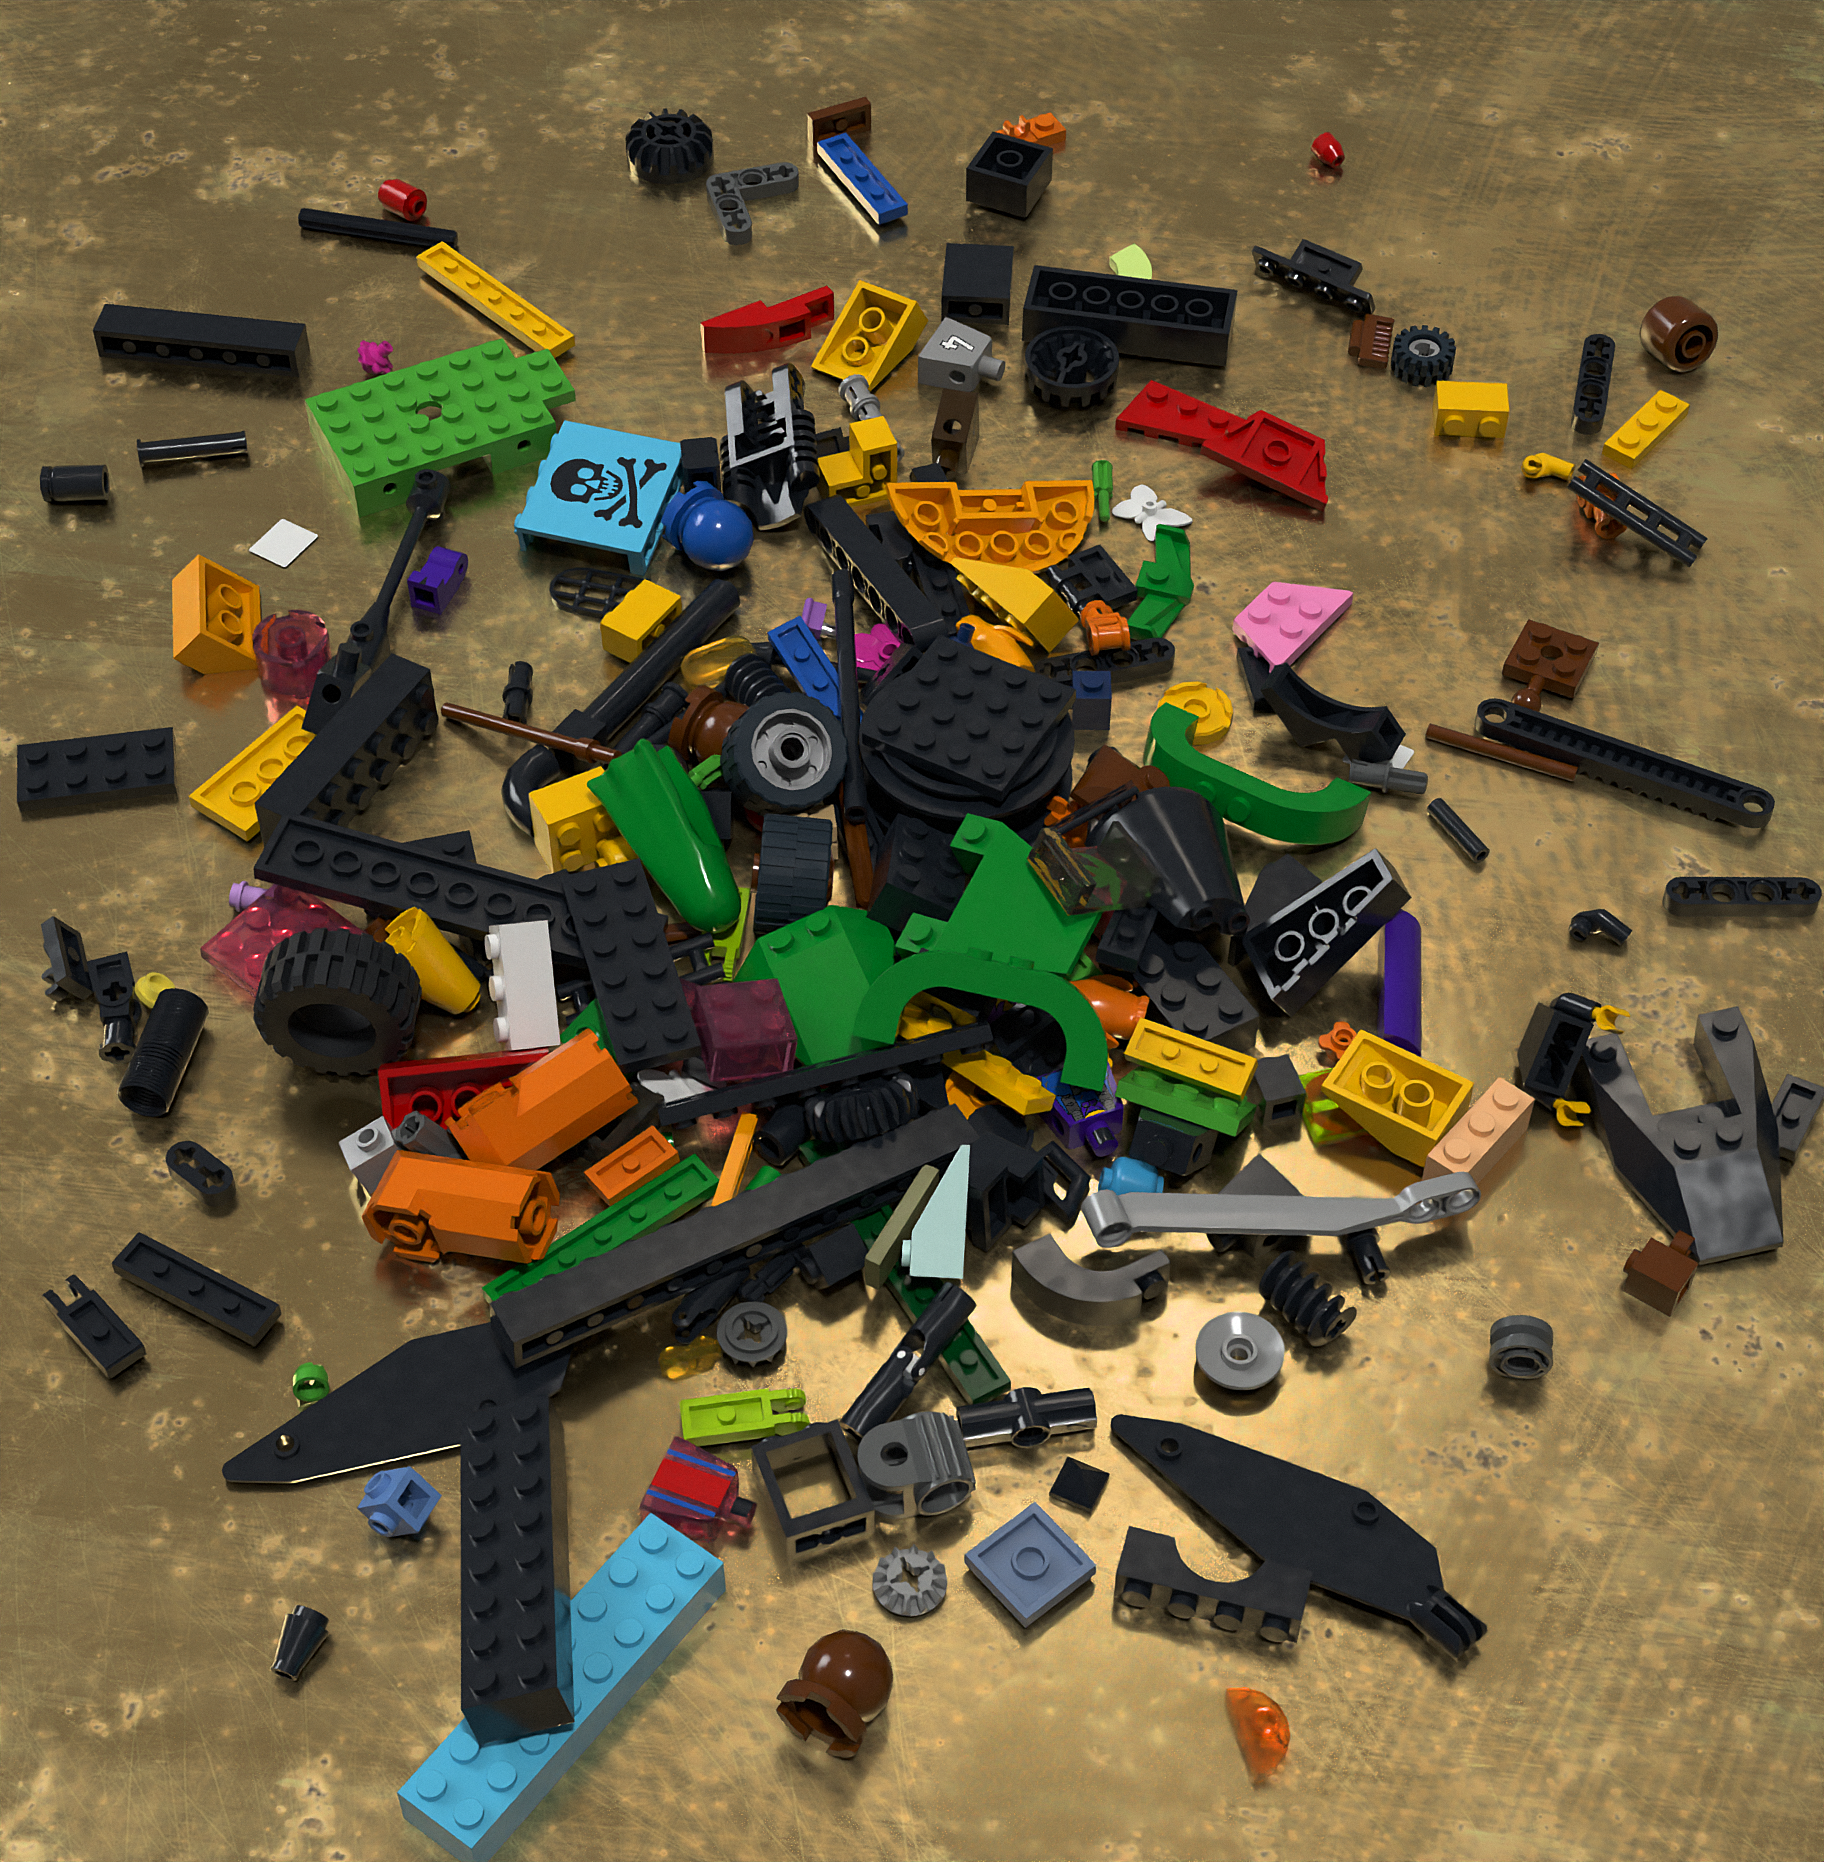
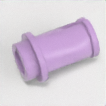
(243, 895)

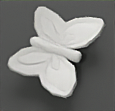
(1149, 512)
(673, 1085)

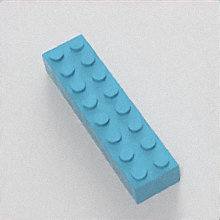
(621, 1632)

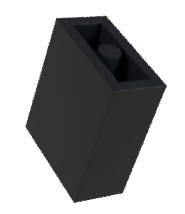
(977, 283)

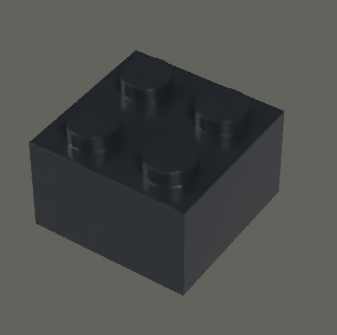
(1009, 174)

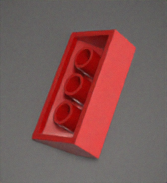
(445, 1083)

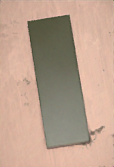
(899, 1227)

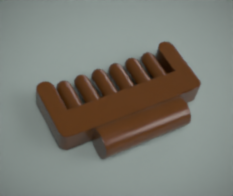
(1371, 340)

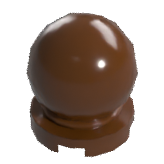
(704, 724)
(838, 1689)

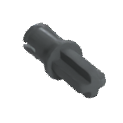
(1387, 777)

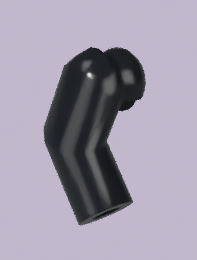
(1596, 922)

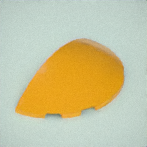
(996, 526)

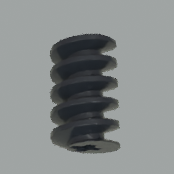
(752, 679)
(1304, 1303)

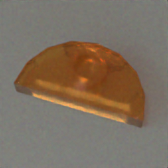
(1261, 1729)

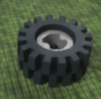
(1423, 355)

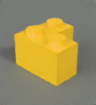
(863, 470)

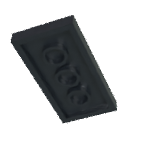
(96, 769)

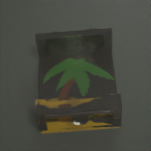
(1094, 876)

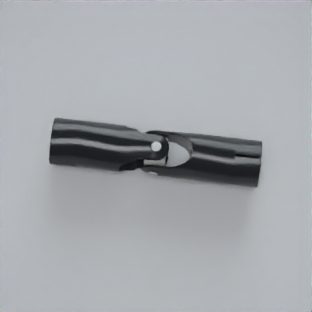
(904, 1369)

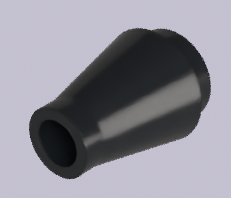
(298, 1641)

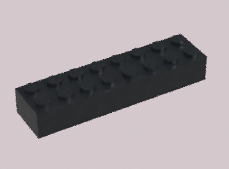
(514, 1571)

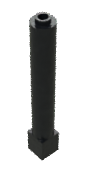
(647, 672)

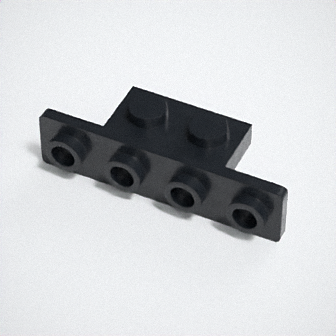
(1320, 270)

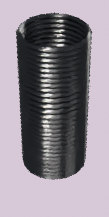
(163, 1052)

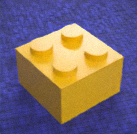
(570, 822)

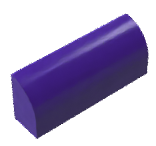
(1400, 983)

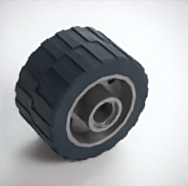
(804, 734)

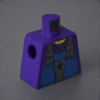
(1084, 1114)

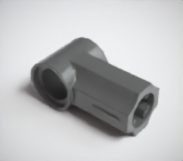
(426, 1137)

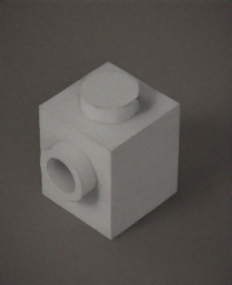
(370, 1152)

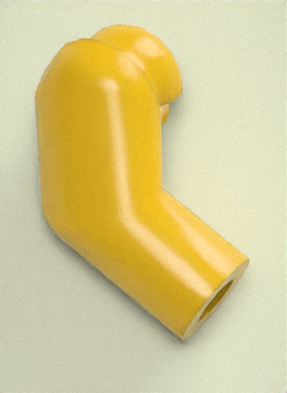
(1545, 465)

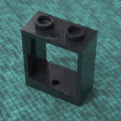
(822, 1527)

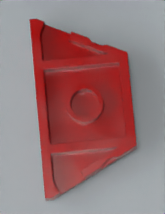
(1275, 456)

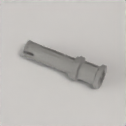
(862, 403)

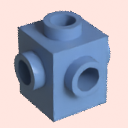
(398, 1502)

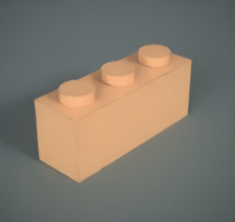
(1482, 1133)

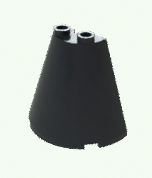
(1190, 851)

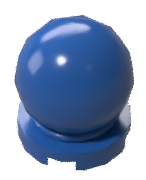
(708, 528)

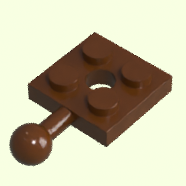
(1563, 675)

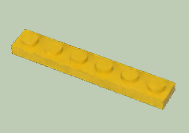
(495, 300)
(982, 1068)

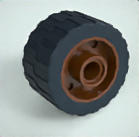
(791, 871)

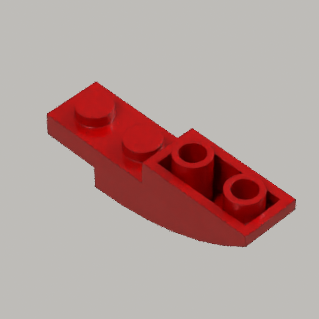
(763, 328)

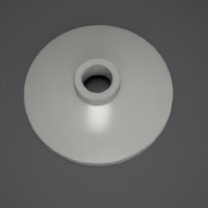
(1242, 1336)

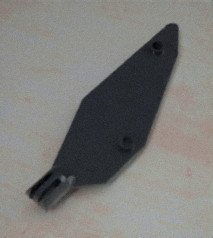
(399, 1407)
(1309, 1524)

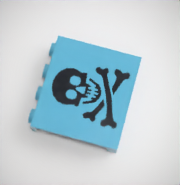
(603, 492)

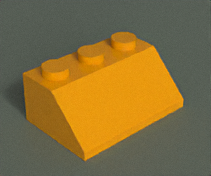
(214, 618)

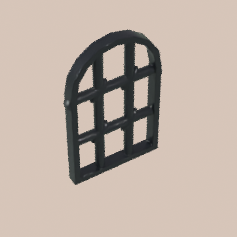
(586, 584)

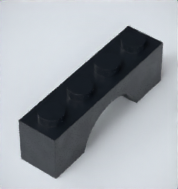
(1263, 1603)

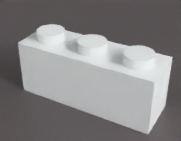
(522, 985)

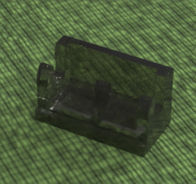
(623, 1127)

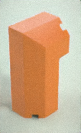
(546, 1108)
(462, 1207)

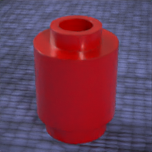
(402, 199)

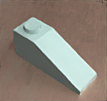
(940, 1231)

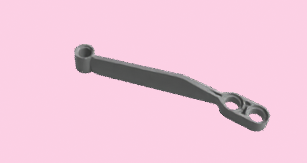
(1116, 1217)

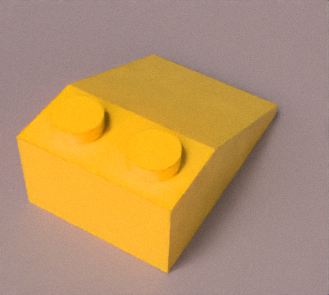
(870, 335)
(1397, 1095)

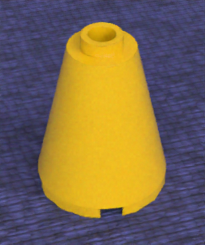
(441, 971)

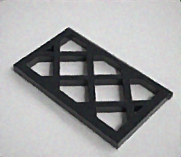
(1091, 810)

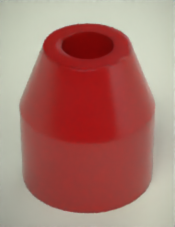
(1328, 150)

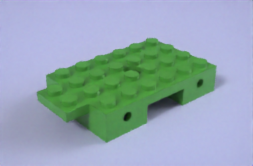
(487, 409)

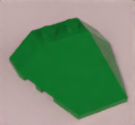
(824, 974)

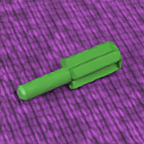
(1103, 487)
(707, 772)

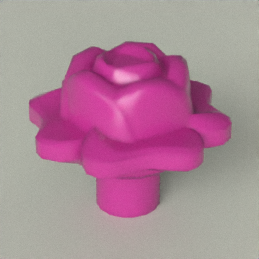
(375, 357)

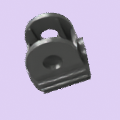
(922, 1460)

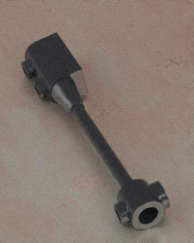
(427, 506)

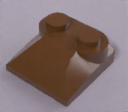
(1111, 770)

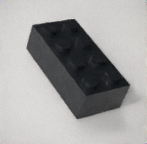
(1190, 989)

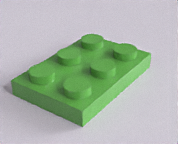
(1186, 1100)

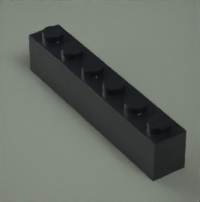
(201, 340)

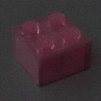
(744, 1029)

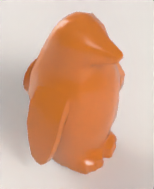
(1114, 1004)

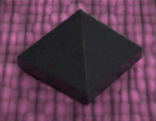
(1079, 1484)

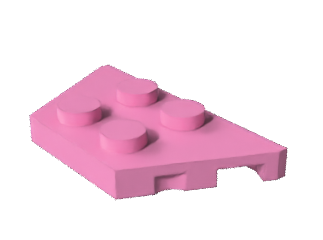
(1288, 619)

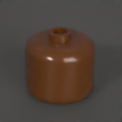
(1678, 333)

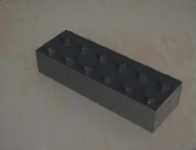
(1134, 313)
(355, 749)

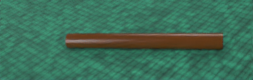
(1501, 752)

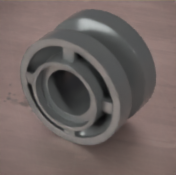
(1521, 1347)

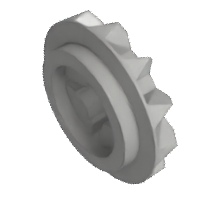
(901, 1597)

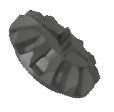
(757, 1318)

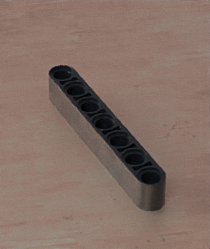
(874, 572)

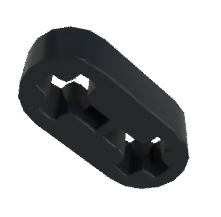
(195, 1179)

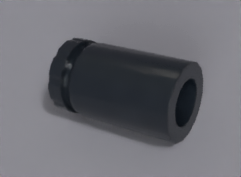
(75, 483)

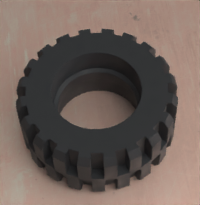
(337, 1001)

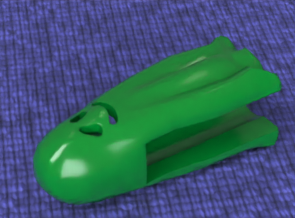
(671, 833)

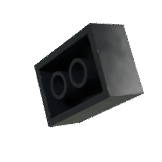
(914, 875)

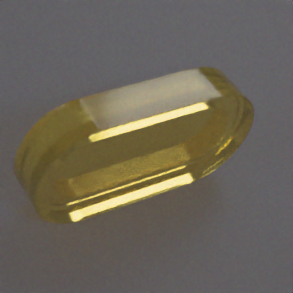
(710, 662)

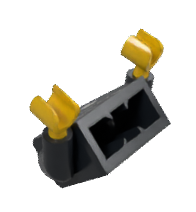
(1555, 1046)

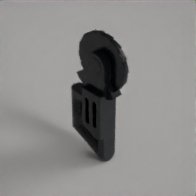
(1010, 1126)

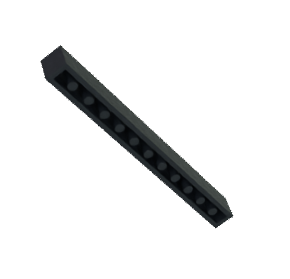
(724, 1237)

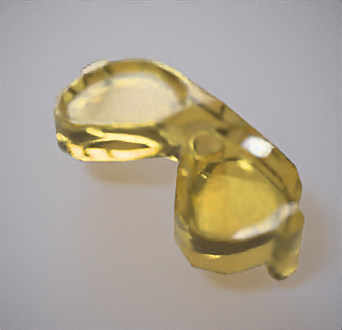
(675, 1355)

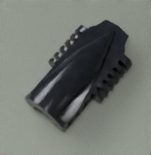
(773, 470)

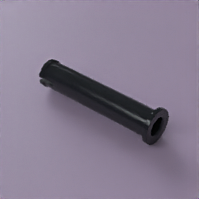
(191, 447)

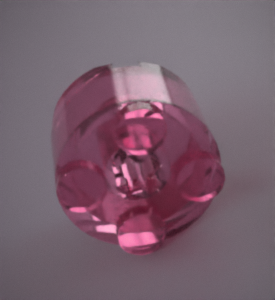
(291, 652)

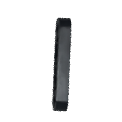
(1593, 384)
(1148, 666)
(1742, 901)

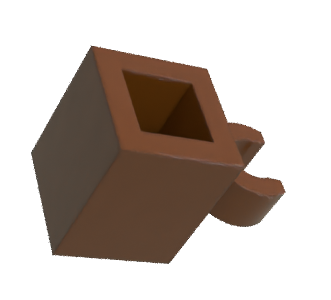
(1661, 1273)

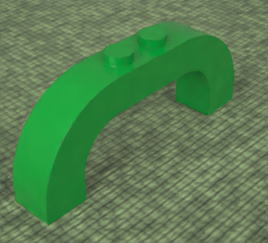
(1246, 800)
(1014, 981)

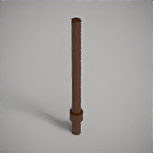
(583, 748)

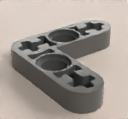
(773, 180)

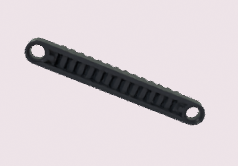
(1625, 764)

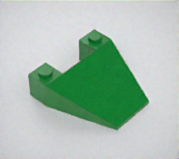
(1002, 907)

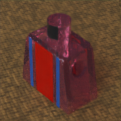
(696, 1493)

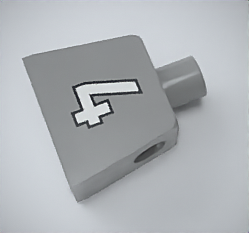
(958, 358)

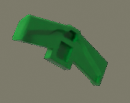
(1163, 584)

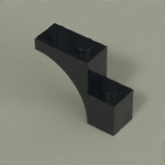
(1312, 718)

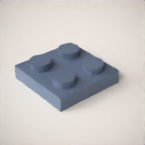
(1030, 1564)

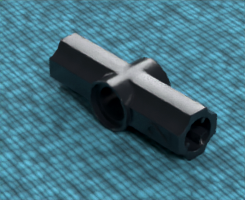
(1027, 1417)

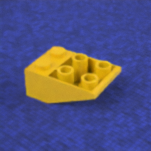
(1018, 600)

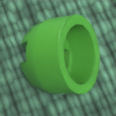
(318, 1385)

